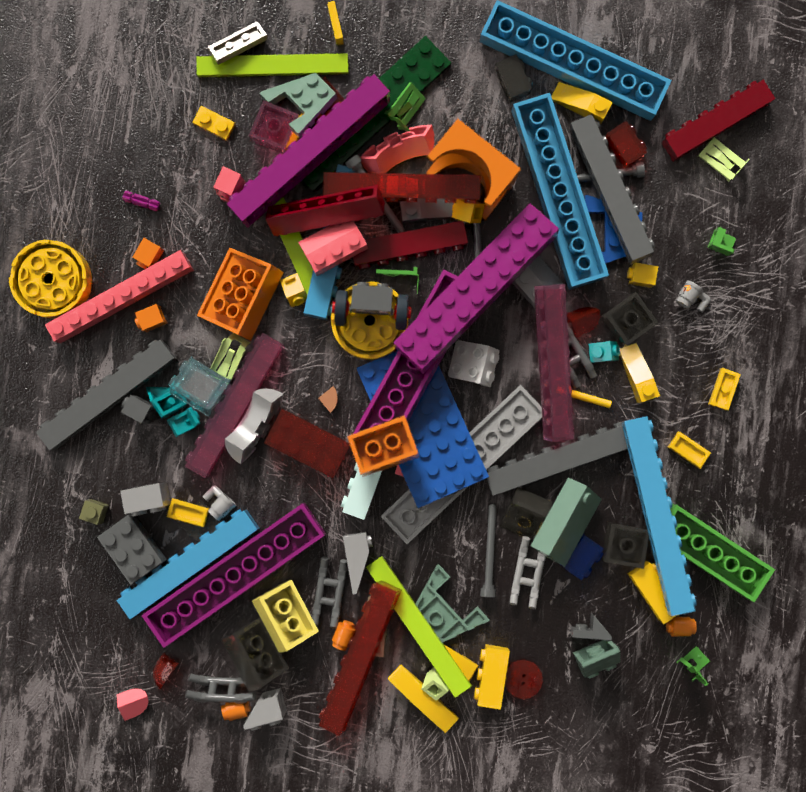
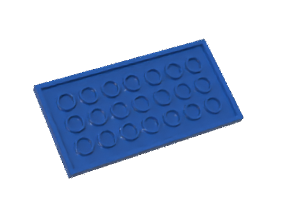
(441, 437)

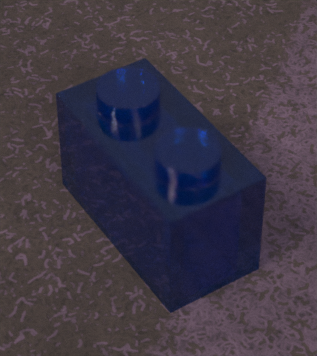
(583, 557)

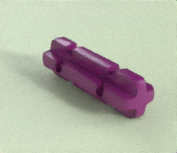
(141, 200)

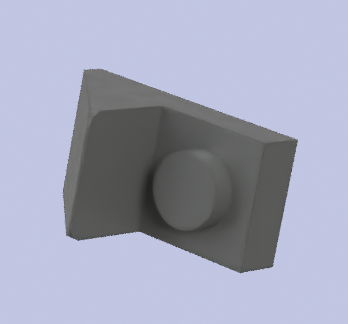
(595, 631)

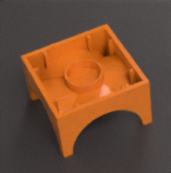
(469, 151)

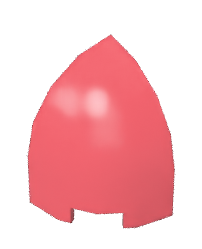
(132, 703)

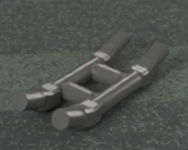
(581, 356)
(322, 582)
(212, 682)

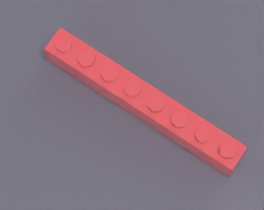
(119, 297)

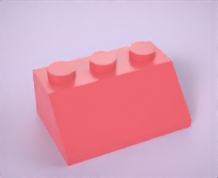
(333, 246)

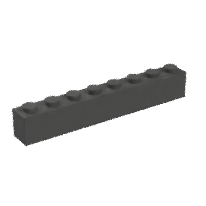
(611, 189)
(106, 395)
(556, 460)

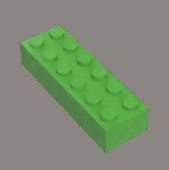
(720, 556)

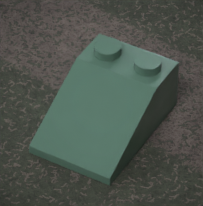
(597, 657)

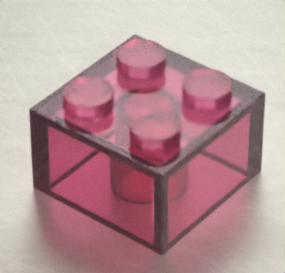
(272, 127)

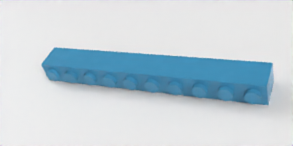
(658, 516)

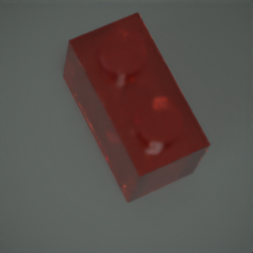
(626, 144)

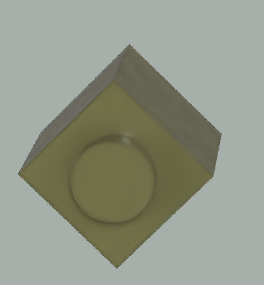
(94, 511)

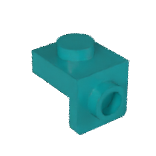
(604, 351)
(184, 422)

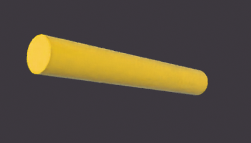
(591, 399)

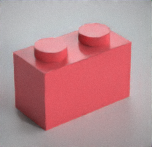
(228, 183)

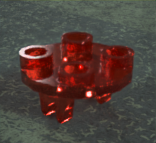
(532, 679)

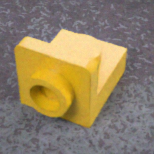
(294, 290)

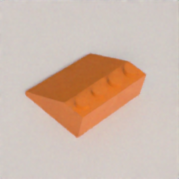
(240, 293)

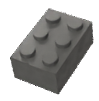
(131, 548)

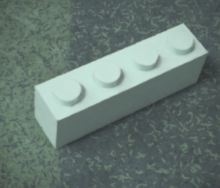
(360, 494)

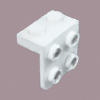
(474, 363)

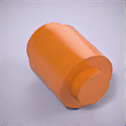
(681, 626)
(343, 634)
(235, 711)

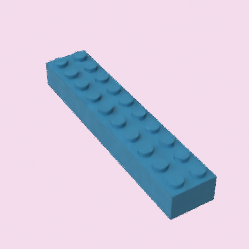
(574, 60)
(559, 190)

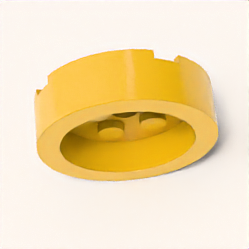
(70, 278)
(364, 340)

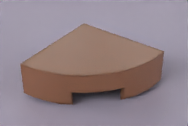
(329, 399)

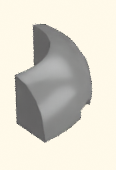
(254, 424)

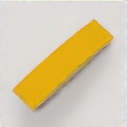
(411, 688)

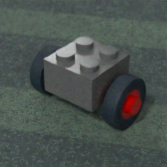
(371, 300)

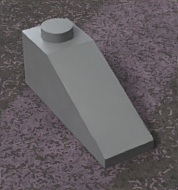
(357, 552)

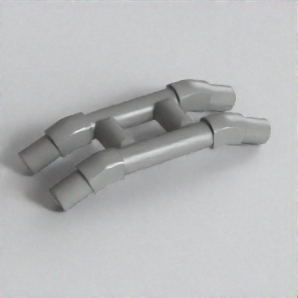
(519, 580)

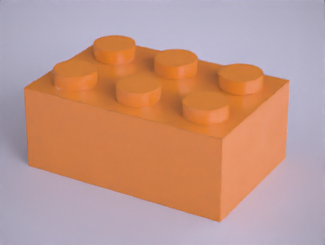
(383, 446)

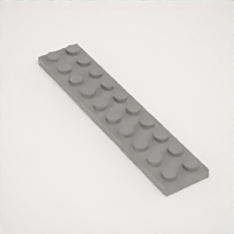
(492, 439)

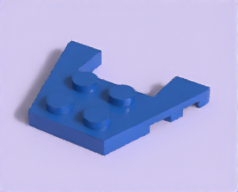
(612, 246)

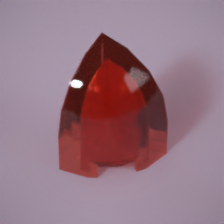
(583, 320)
(163, 670)

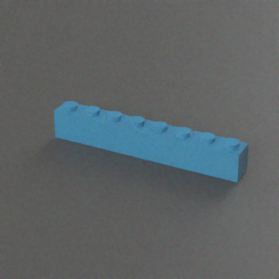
(323, 287)
(186, 565)

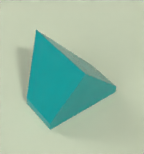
(164, 402)

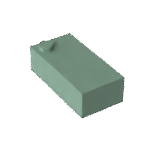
(566, 522)

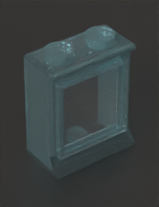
(198, 386)

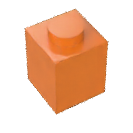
(147, 254)
(150, 318)

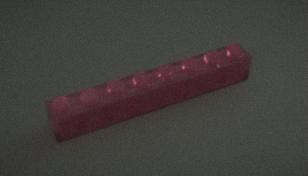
(554, 362)
(234, 406)

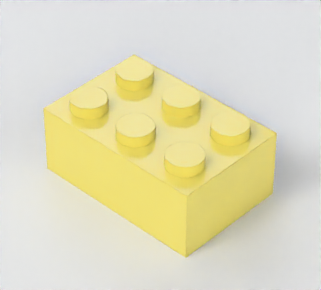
(285, 616)

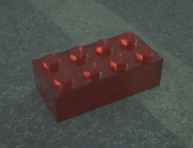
(307, 443)

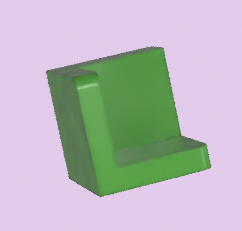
(722, 242)

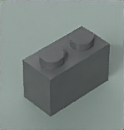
(138, 409)

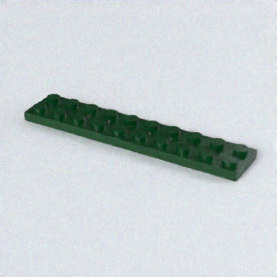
(419, 66)

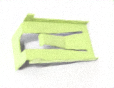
(713, 151)
(223, 369)

